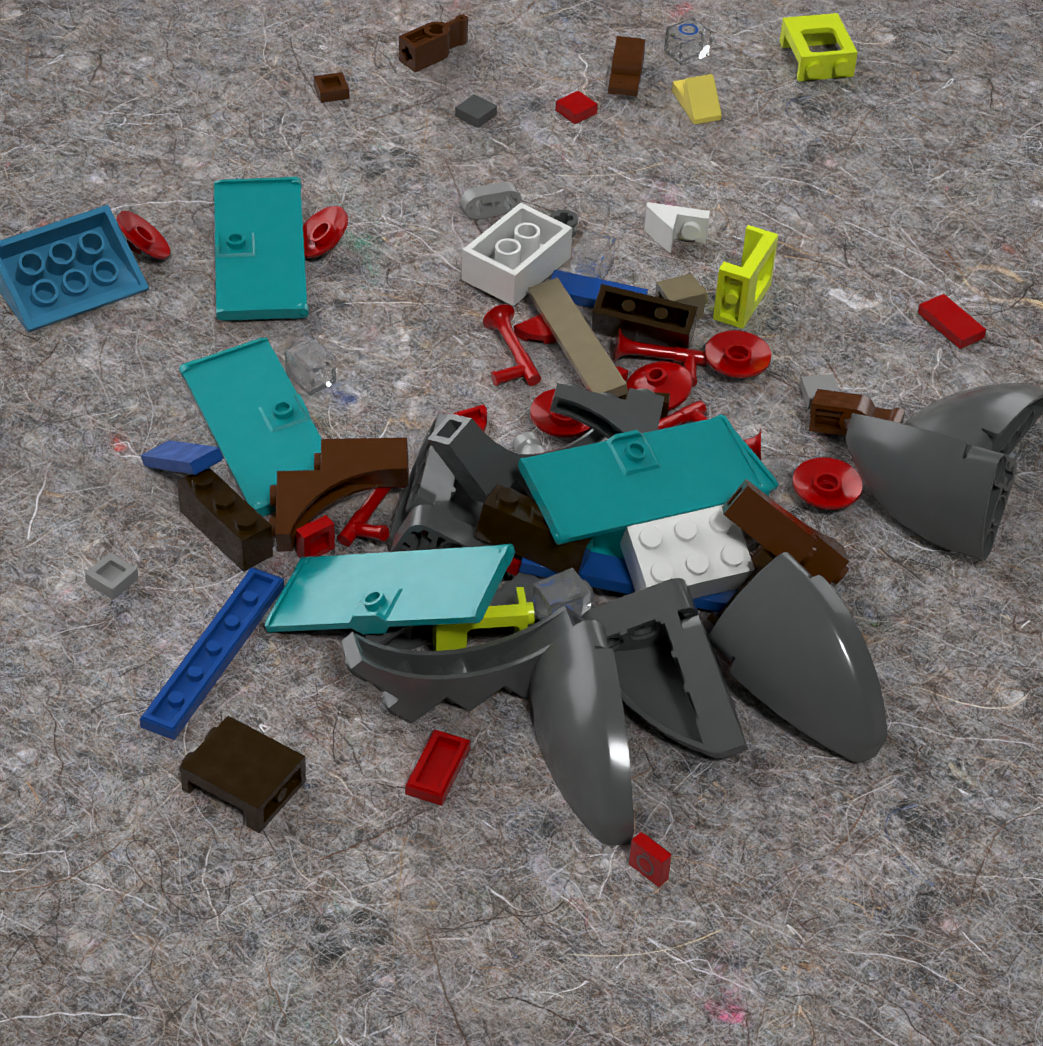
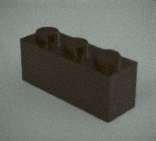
(643, 317)
(225, 519)
(517, 520)

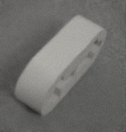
(490, 200)

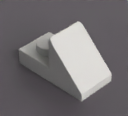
(674, 222)

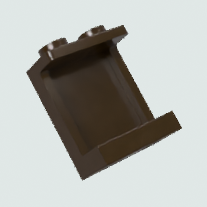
(245, 771)

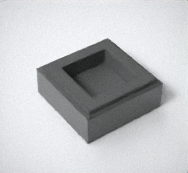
(476, 110)

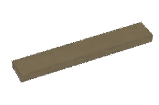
(576, 338)

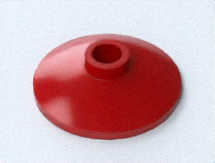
(324, 230)
(142, 235)
(738, 354)
(663, 378)
(551, 422)
(827, 483)

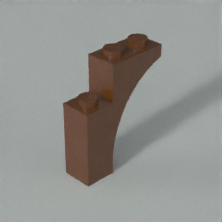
(338, 472)
(783, 532)

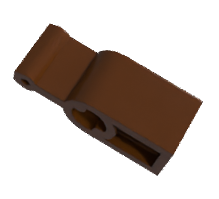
(432, 42)
(627, 66)
(833, 411)

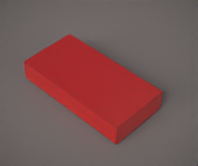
(952, 321)
(438, 767)

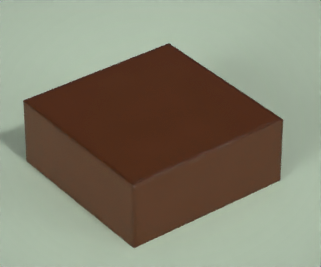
(331, 87)

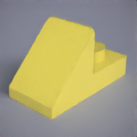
(698, 98)

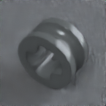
(568, 218)

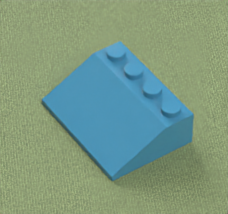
(68, 269)

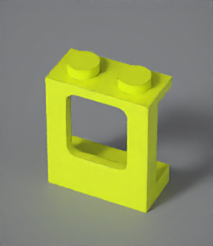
(819, 30)
(743, 287)
(455, 635)

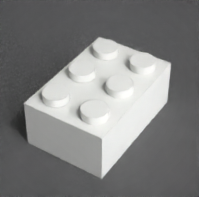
(516, 253)
(692, 546)

